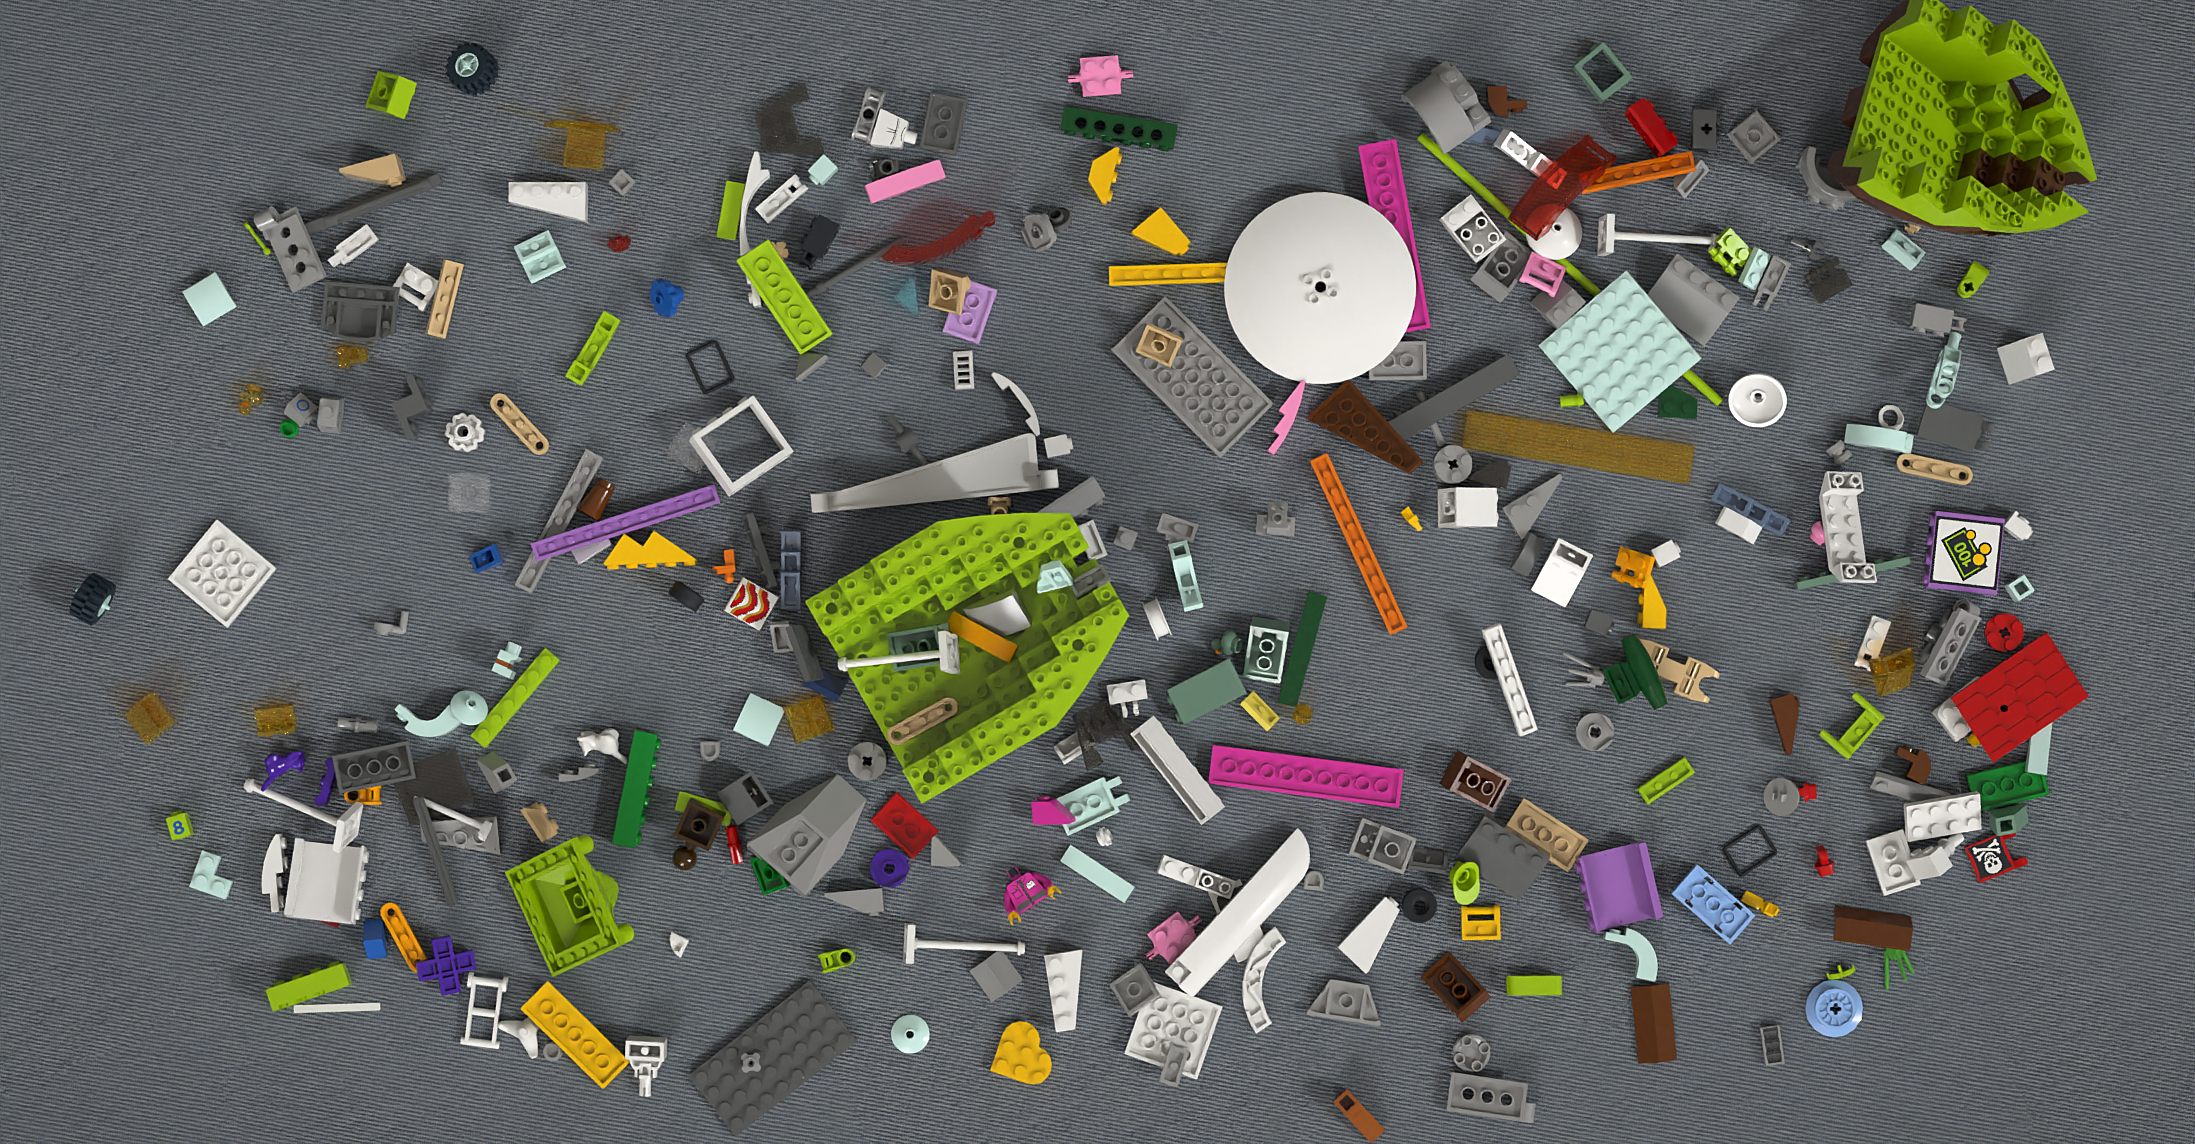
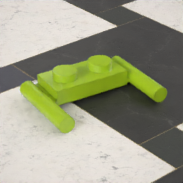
(1858, 731)

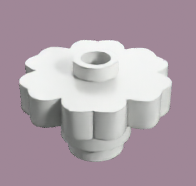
(474, 436)

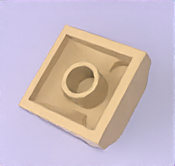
(948, 290)
(540, 822)

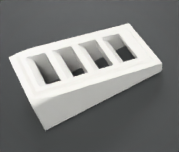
(963, 386)

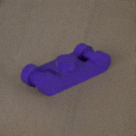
(327, 783)

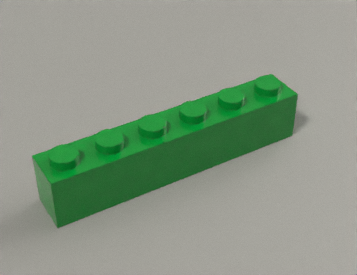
(635, 789)

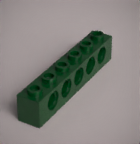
(1167, 130)

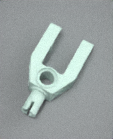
(1947, 363)

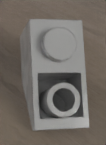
(496, 772)

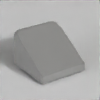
(874, 365)

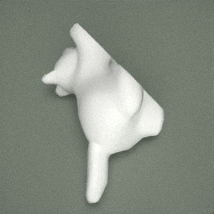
(605, 742)

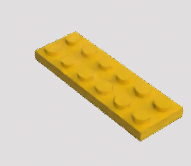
(575, 1034)

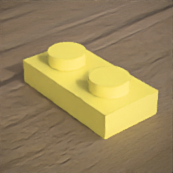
(1260, 711)

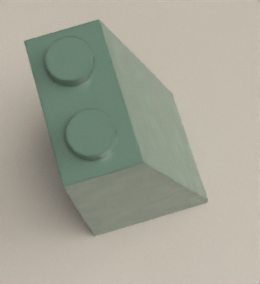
(1205, 692)

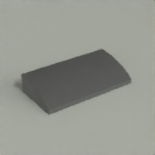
(373, 766)

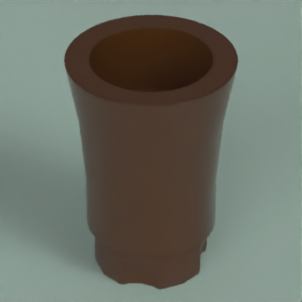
(596, 499)

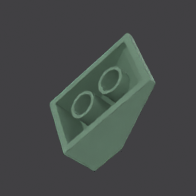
(913, 641)
(1266, 649)

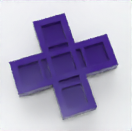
(445, 965)

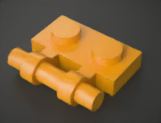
(1634, 561)

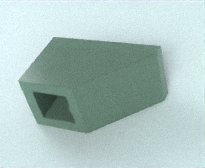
(2008, 819)

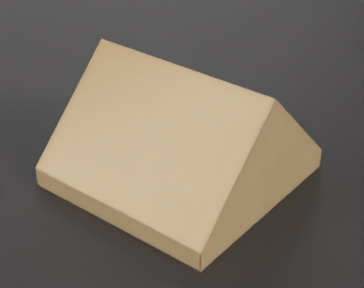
(1159, 345)

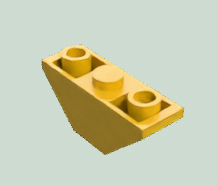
(1103, 174)

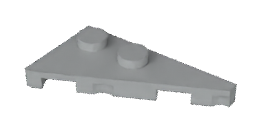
(1527, 508)

